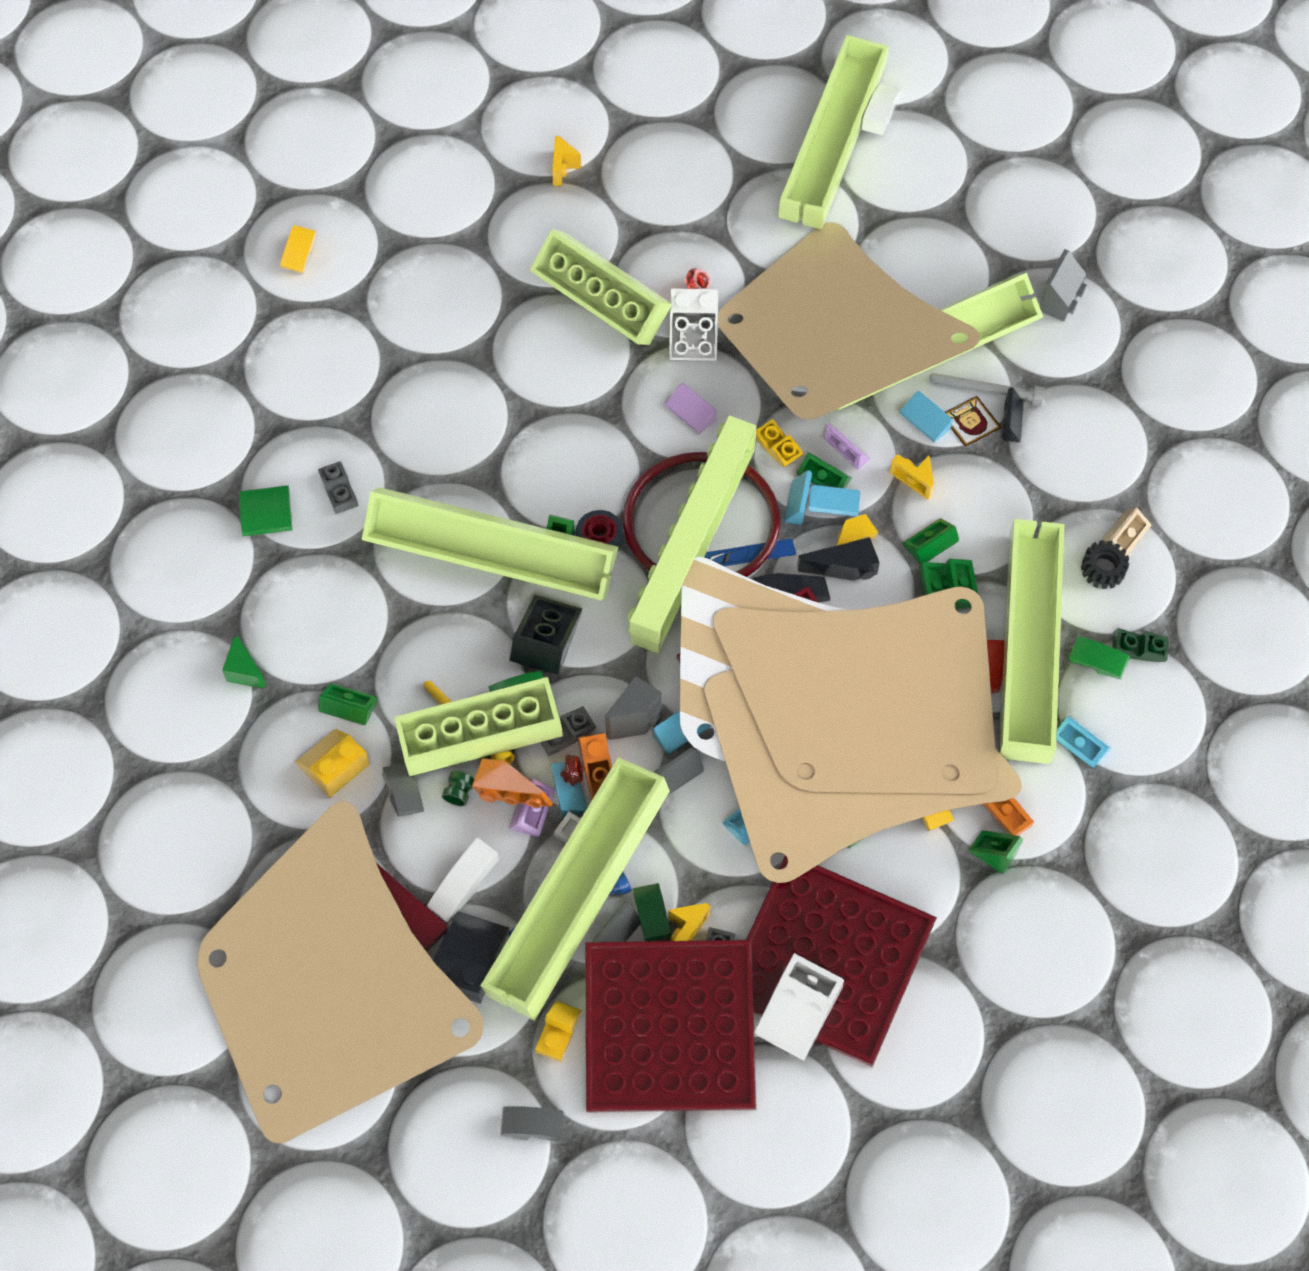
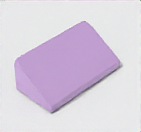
(691, 408)
(845, 446)
(531, 819)

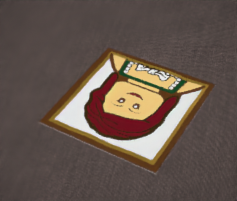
(972, 421)

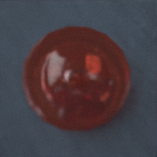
(698, 279)
(573, 770)

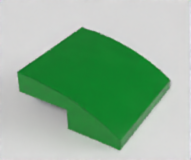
(265, 510)
(947, 575)

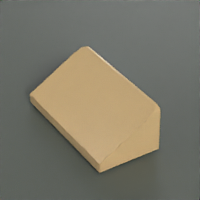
(1128, 530)

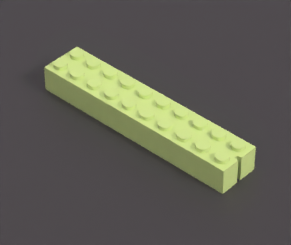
(833, 132)
(992, 312)
(692, 534)
(489, 543)
(1032, 642)
(575, 888)

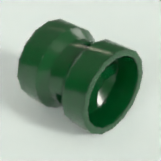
(458, 787)

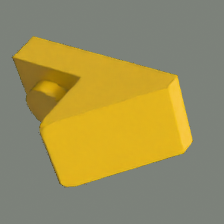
(564, 158)
(917, 478)
(689, 919)
(558, 1031)

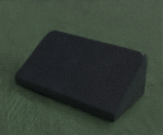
(1012, 417)

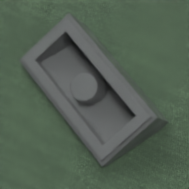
(681, 769)
(620, 925)

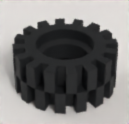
(1102, 576)

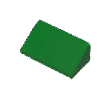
(823, 473)
(932, 540)
(346, 704)

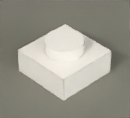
(566, 827)

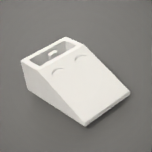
(693, 324)
(799, 1006)

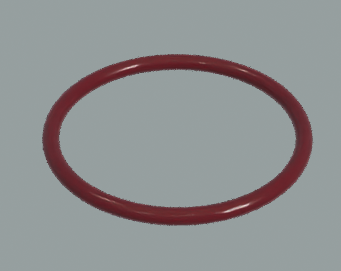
(693, 457)

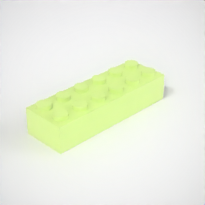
(600, 287)
(478, 726)

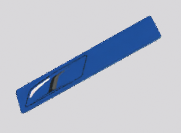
(748, 553)

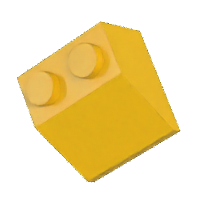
(333, 762)

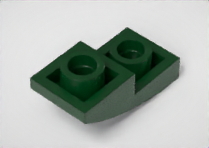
(1141, 647)
(652, 912)

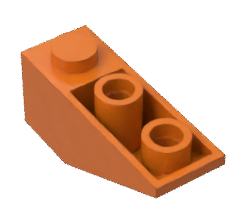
(596, 760)
(503, 783)

